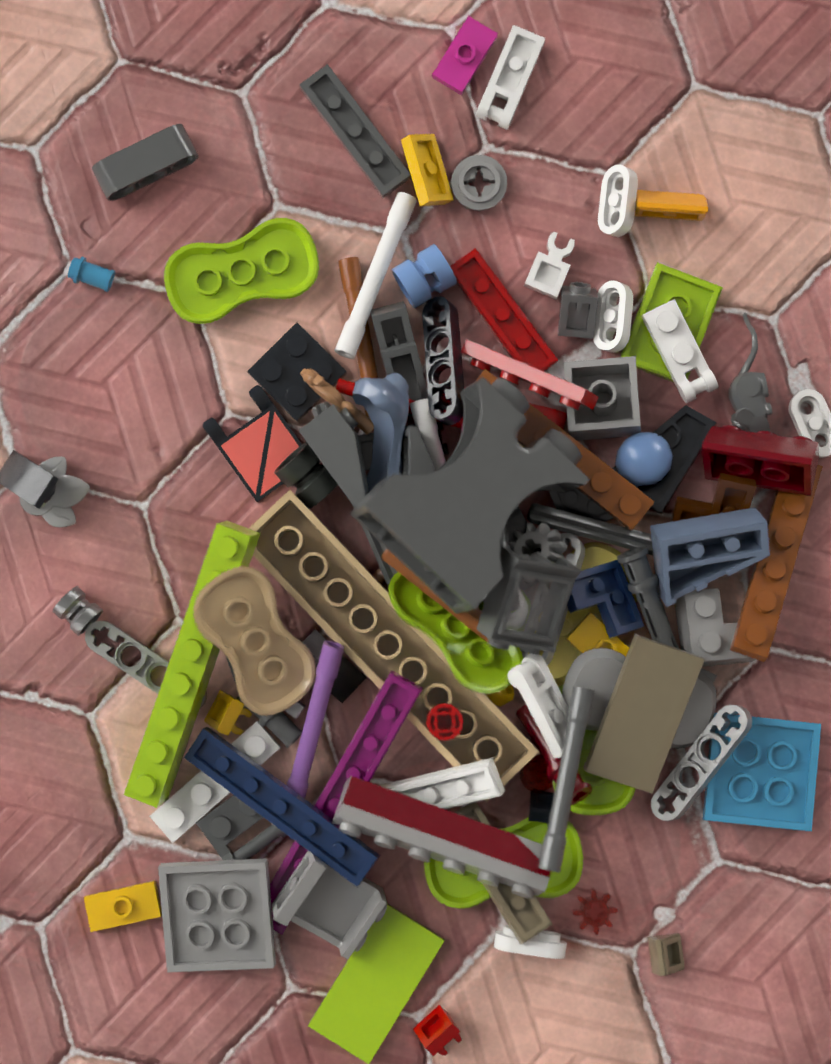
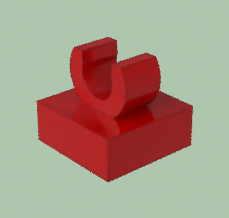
(437, 1031)

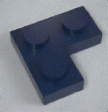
(608, 589)

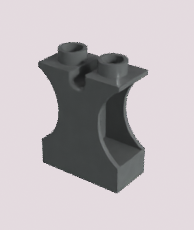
(453, 519)

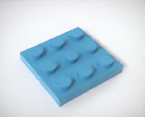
(767, 775)

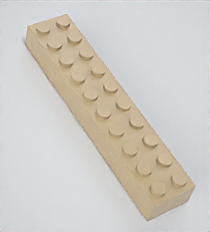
(361, 618)

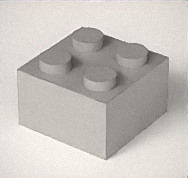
(618, 401)

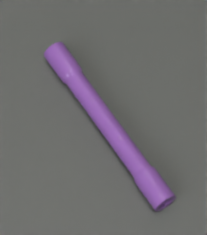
(325, 675)

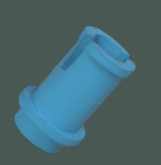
(90, 274)

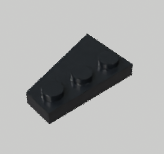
(685, 436)

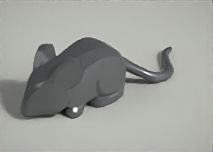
(749, 392)

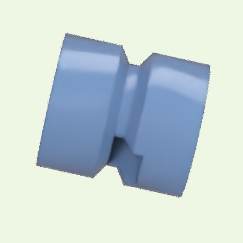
(412, 280)

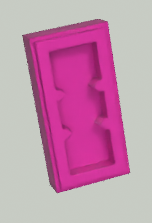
(465, 55)

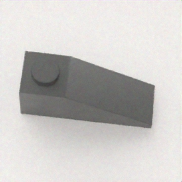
(339, 449)

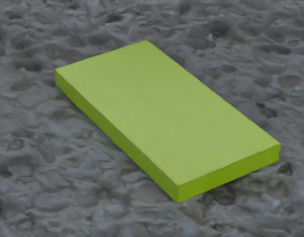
(376, 984)

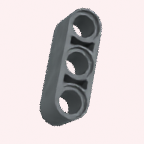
(145, 162)

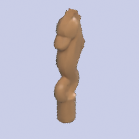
(332, 395)

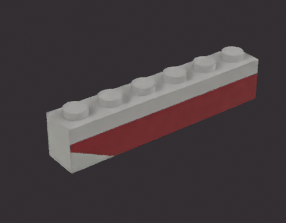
(441, 835)

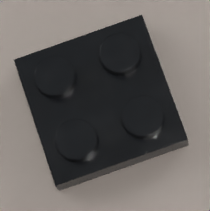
(281, 367)

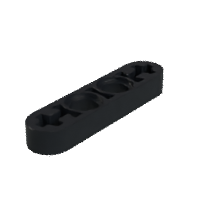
(439, 361)

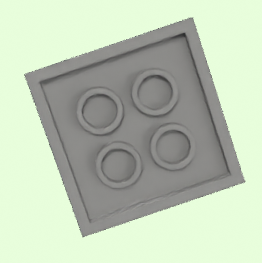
(217, 915)

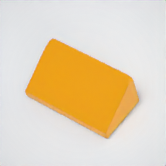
(670, 205)

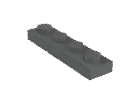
(355, 131)

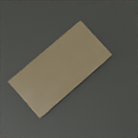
(643, 713)

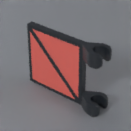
(257, 446)

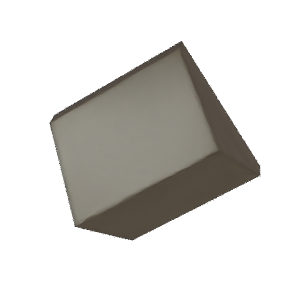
(666, 954)

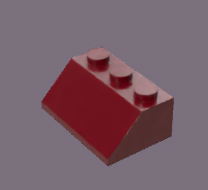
(763, 456)

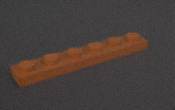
(605, 485)
(773, 574)

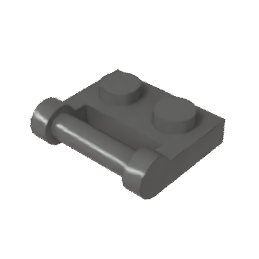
(229, 822)

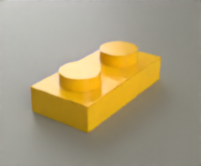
(427, 169)

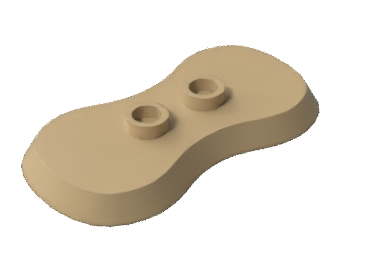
(243, 621)

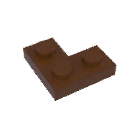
(731, 494)

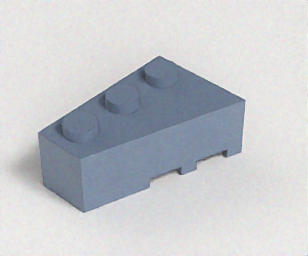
(705, 548)

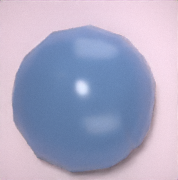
(644, 458)

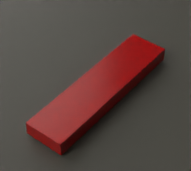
(501, 312)

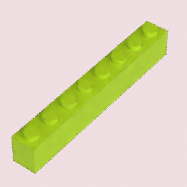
(185, 677)

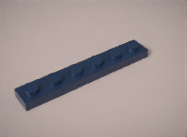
(281, 806)

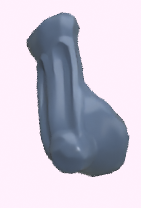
(388, 409)

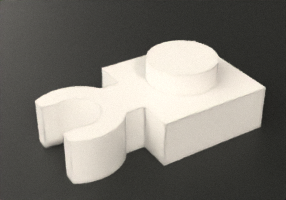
(548, 270)

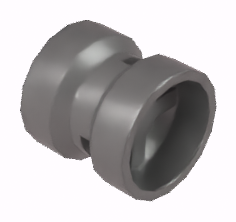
(77, 610)

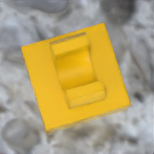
(225, 713)

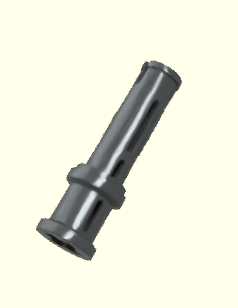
(643, 585)

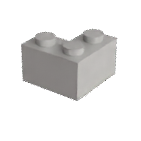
(703, 628)

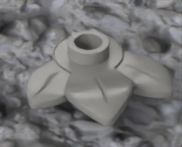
(68, 493)

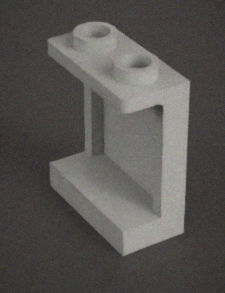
(330, 904)

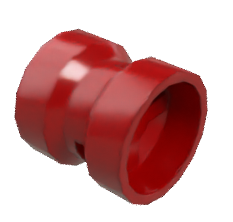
(444, 721)

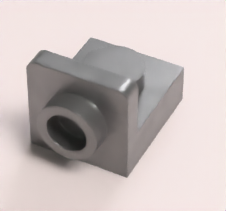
(578, 310)

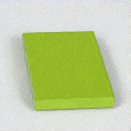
(696, 302)

